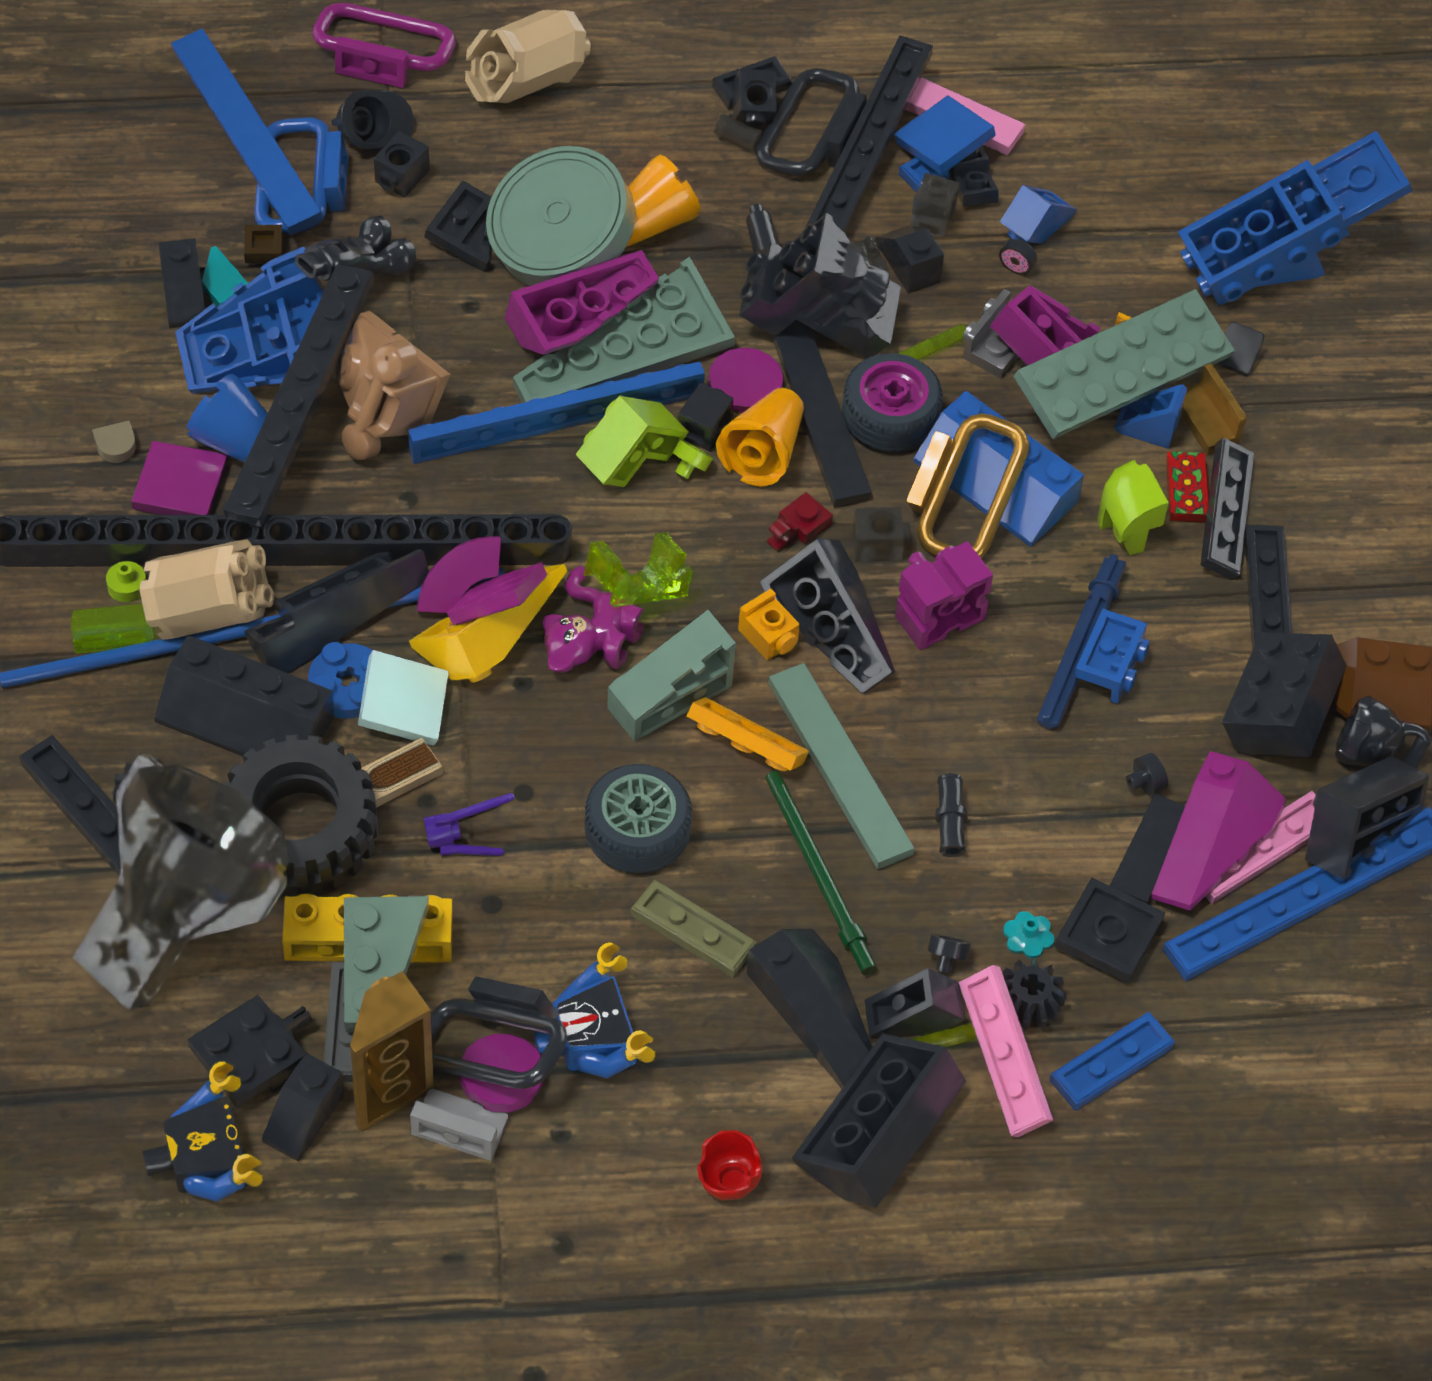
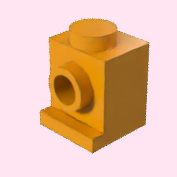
(768, 625)

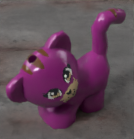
(576, 638)

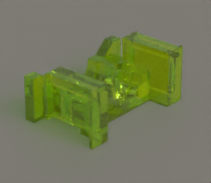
(660, 579)

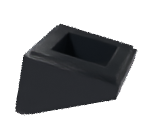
(1247, 347)

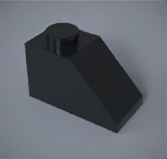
(912, 256)
(181, 281)
(915, 1006)
(303, 1106)

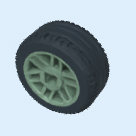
(638, 818)

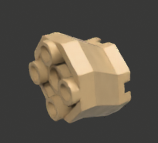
(526, 56)
(206, 589)

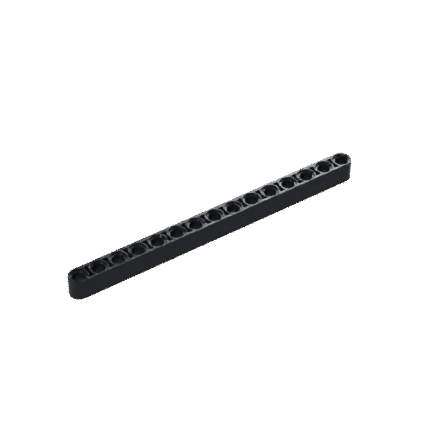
(102, 543)

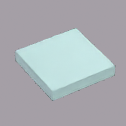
(403, 697)

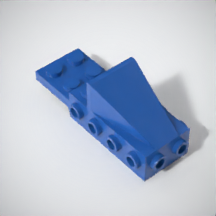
(1285, 222)

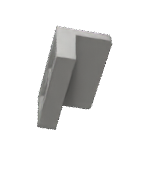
(458, 1124)

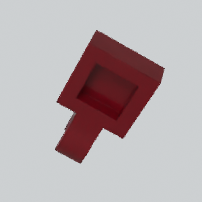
(799, 519)

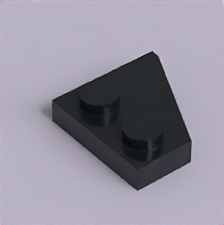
(462, 226)

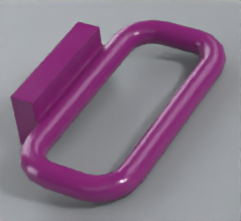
(376, 61)

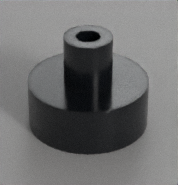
(1148, 774)
(948, 949)

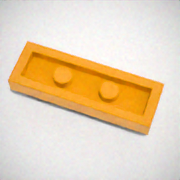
(747, 735)

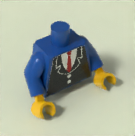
(597, 1021)

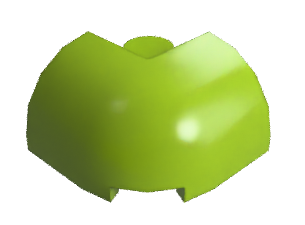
(1132, 505)

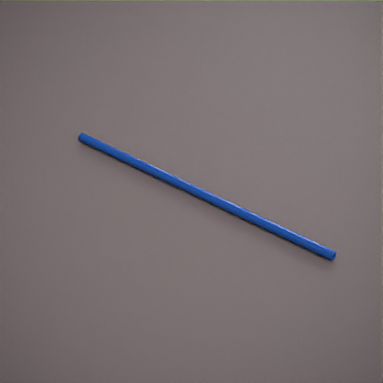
(145, 650)

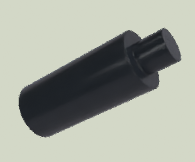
(760, 228)

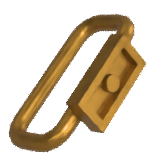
(939, 470)

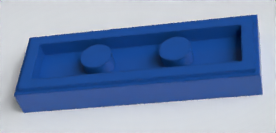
(1112, 1061)

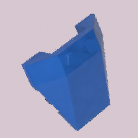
(252, 330)

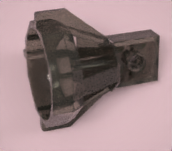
(175, 885)

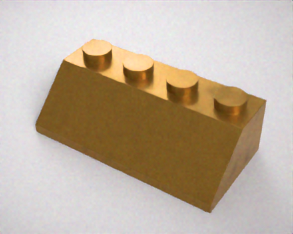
(390, 1050)

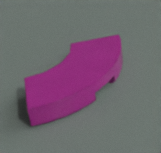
(457, 572)

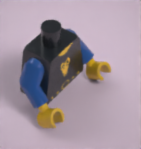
(205, 1143)

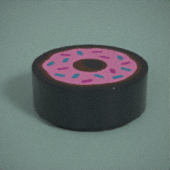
(1018, 256)

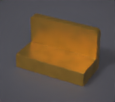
(1212, 411)

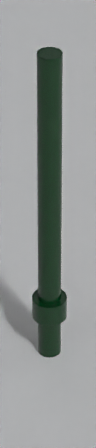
(850, 933)

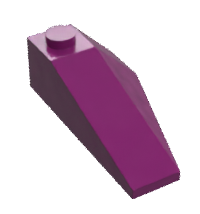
(577, 303)
(1221, 821)

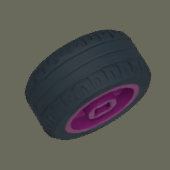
(891, 402)

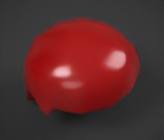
(729, 1165)

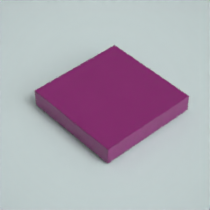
(179, 480)
(497, 594)

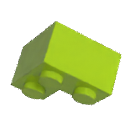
(627, 436)

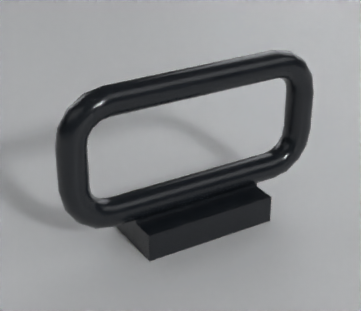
(834, 136)
(505, 1005)

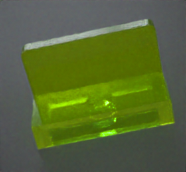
(109, 628)

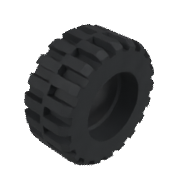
(323, 771)

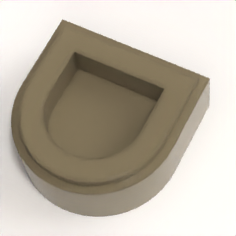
(115, 442)

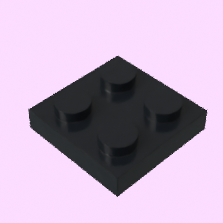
(1109, 930)

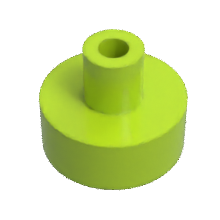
(691, 458)
(124, 581)

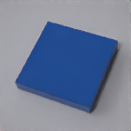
(944, 134)

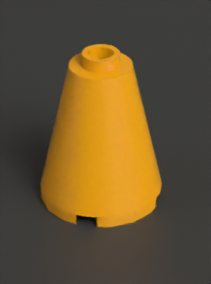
(660, 200)
(762, 438)

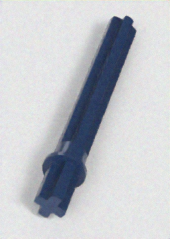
(1102, 592)

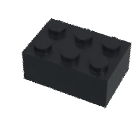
(1284, 694)

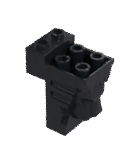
(824, 287)

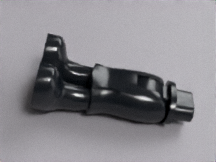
(367, 252)

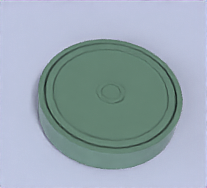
(559, 214)

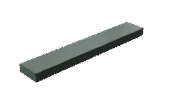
(841, 766)

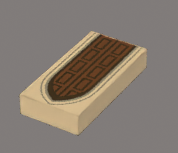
(402, 771)

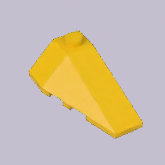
(480, 644)

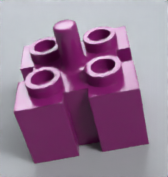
(942, 594)

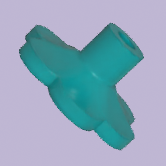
(1028, 935)

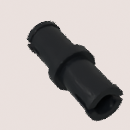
(951, 815)

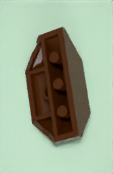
(1390, 673)

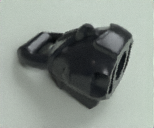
(1377, 733)

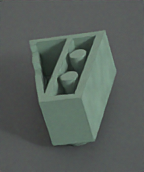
(679, 672)
(377, 943)

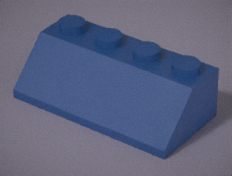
(1043, 490)

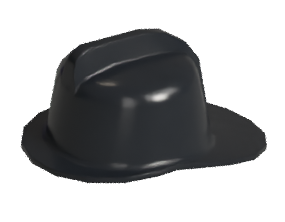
(373, 118)

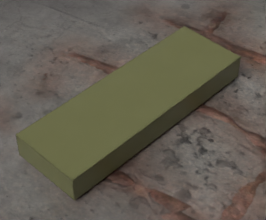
(693, 928)

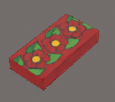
(1187, 486)

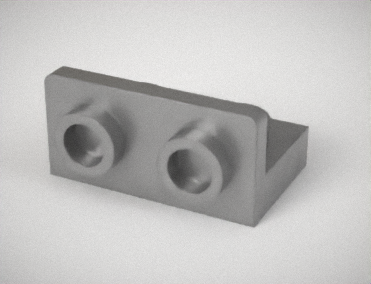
(984, 345)

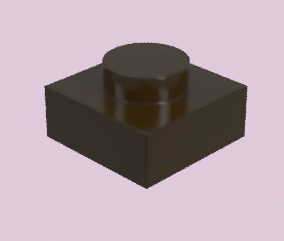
(262, 243)

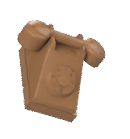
(385, 385)

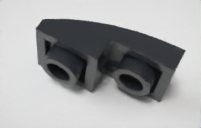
(974, 179)

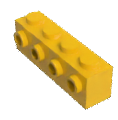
(316, 929)

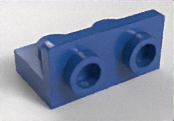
(1113, 652)

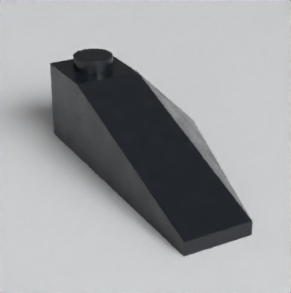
(833, 611)
(813, 998)

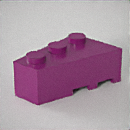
(1039, 326)

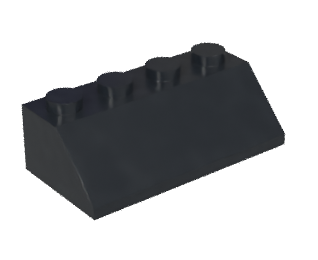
(238, 700)
(880, 1118)

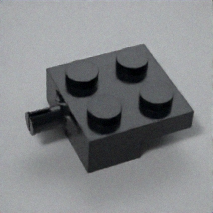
(255, 1044)

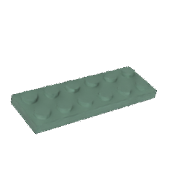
(1123, 363)

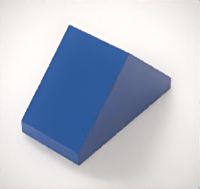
(1153, 416)

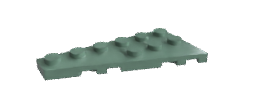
(654, 332)

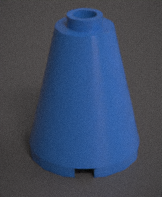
(228, 419)

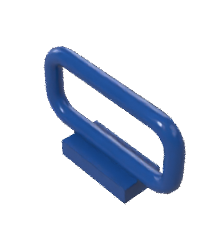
(329, 171)

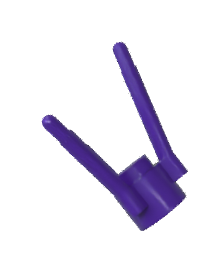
(444, 828)

